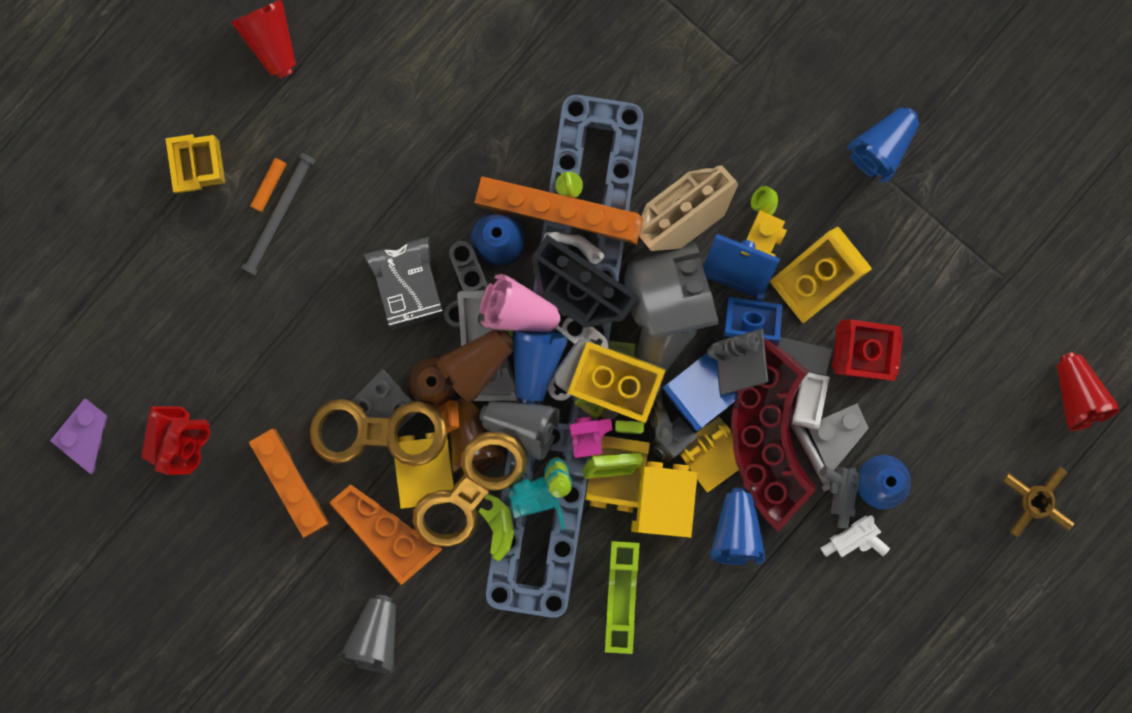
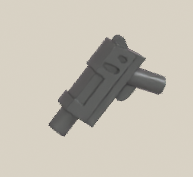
(660, 419)
(844, 487)

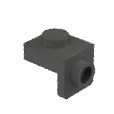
(681, 438)

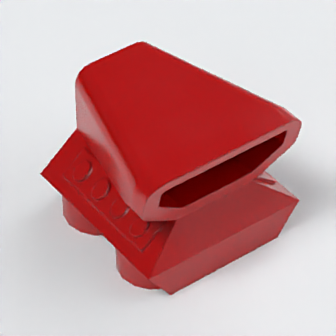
(174, 440)

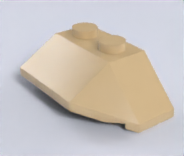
(687, 208)

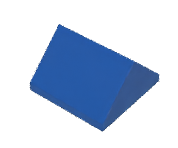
(752, 315)

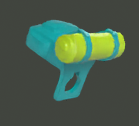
(544, 492)

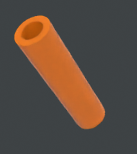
(268, 184)

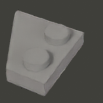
(839, 434)

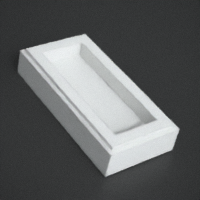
(810, 401)

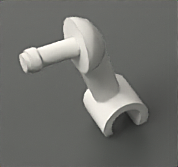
(590, 251)

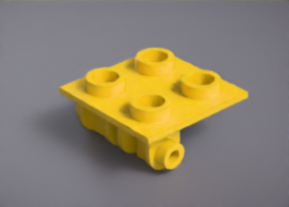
(711, 454)

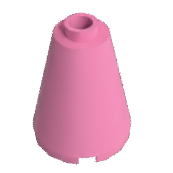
(515, 307)

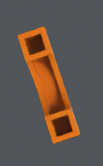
(288, 483)

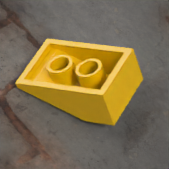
(820, 274)
(616, 381)

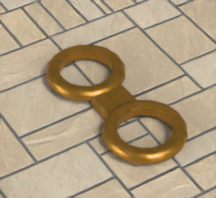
(378, 432)
(469, 489)

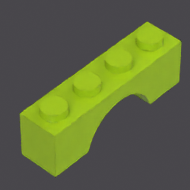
(621, 597)

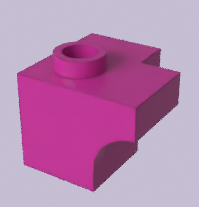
(587, 436)

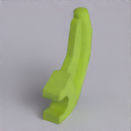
(502, 526)

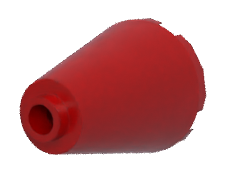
(268, 38)
(1083, 393)

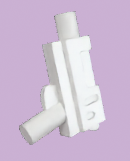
(861, 535)

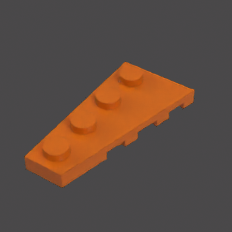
(384, 534)

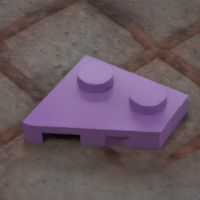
(82, 435)

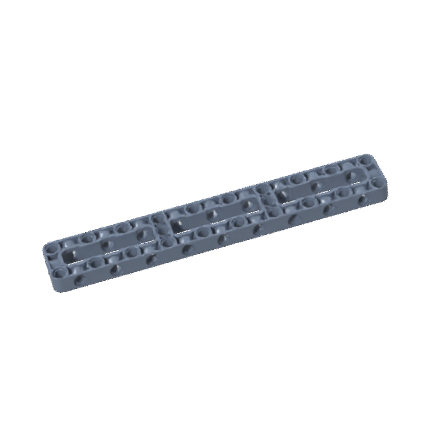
(602, 115)

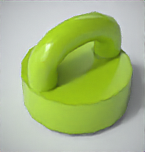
(569, 185)
(765, 200)

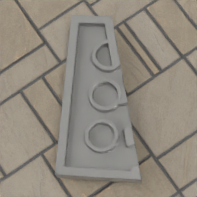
(502, 384)

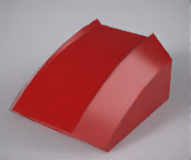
(867, 350)

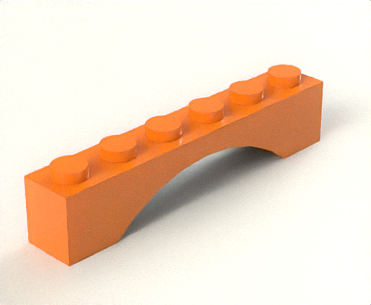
(559, 209)

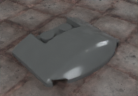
(670, 291)

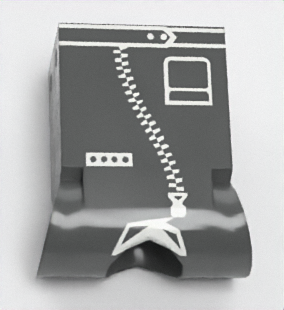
(406, 283)

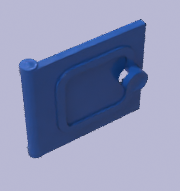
(738, 271)

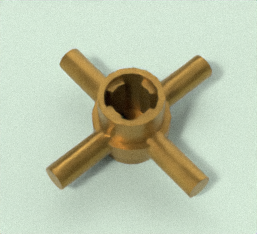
(1048, 500)

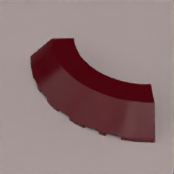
(764, 441)

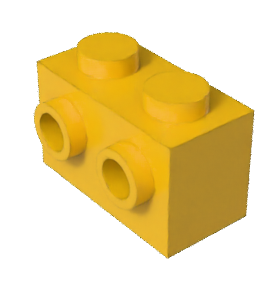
(766, 232)

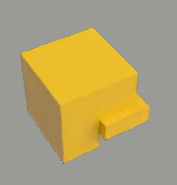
(194, 162)

